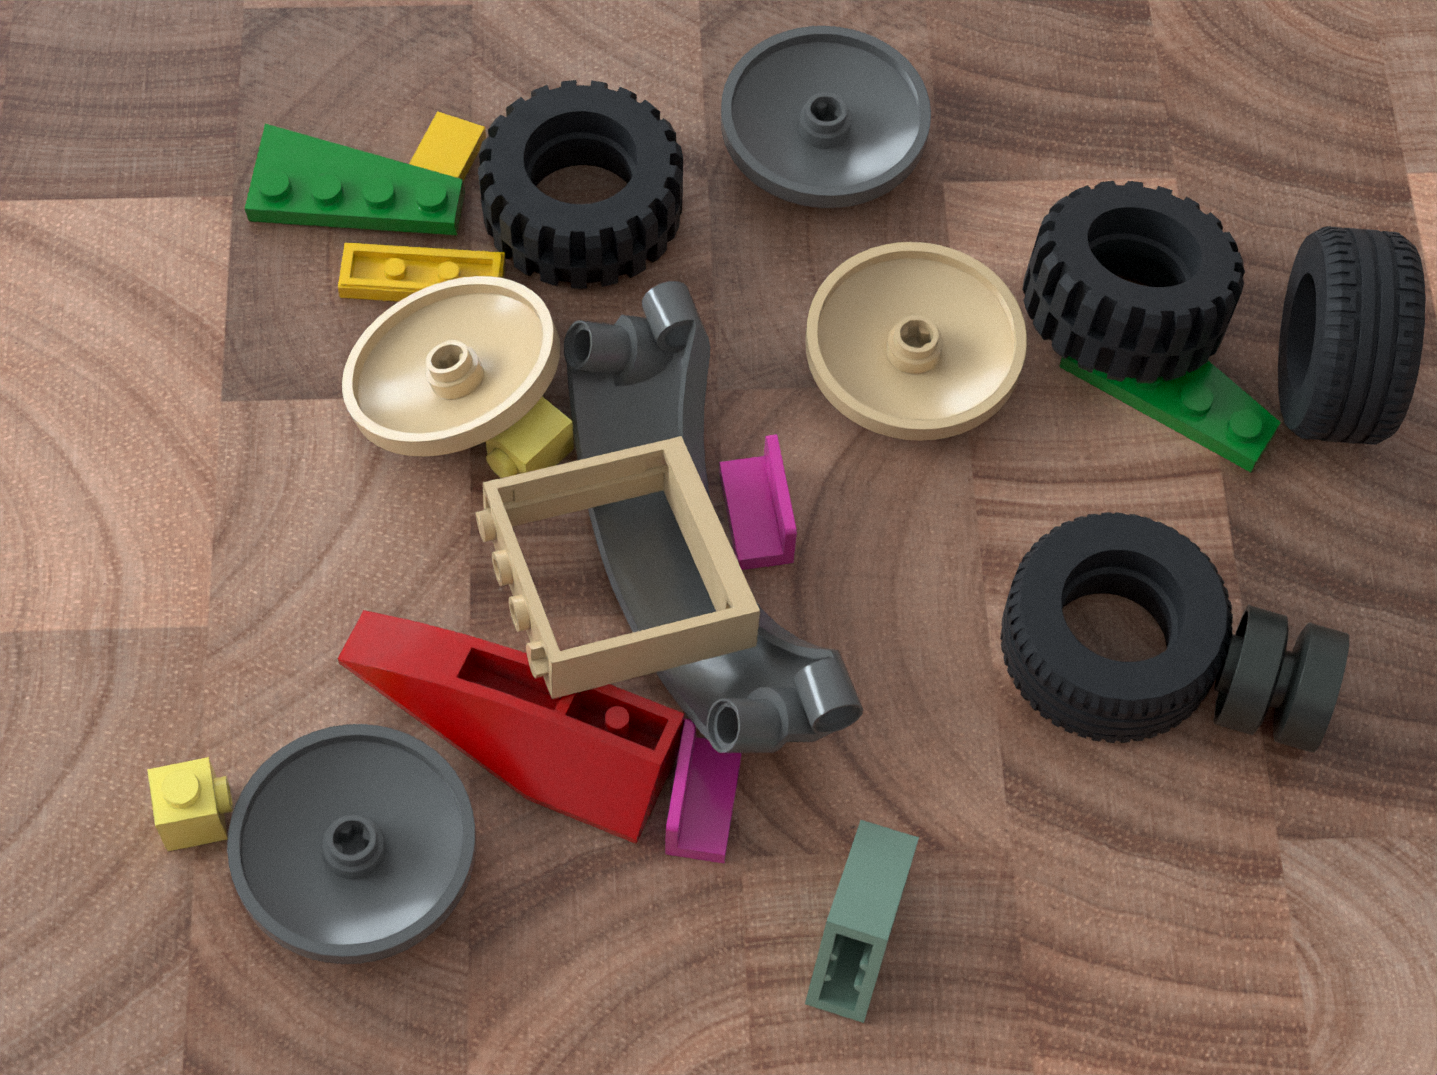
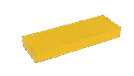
(399, 271)

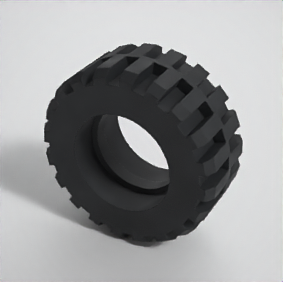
(573, 129)
(1117, 323)

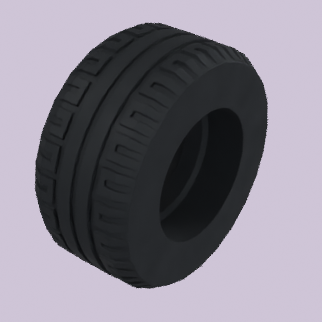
(1351, 335)
(1125, 559)

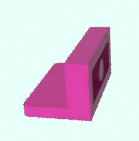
(759, 508)
(701, 799)

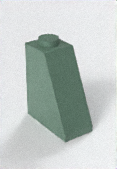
(861, 921)

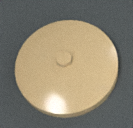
(915, 341)
(451, 366)

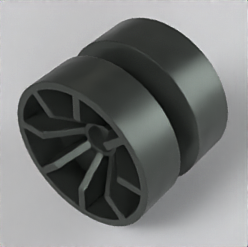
(1296, 682)

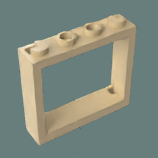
(598, 482)

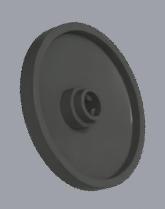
(825, 116)
(352, 843)

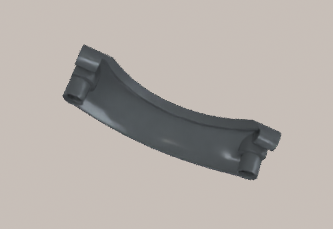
(647, 386)

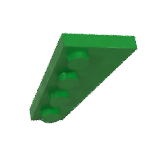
(339, 186)
(1198, 406)

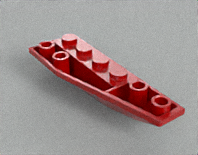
(579, 754)

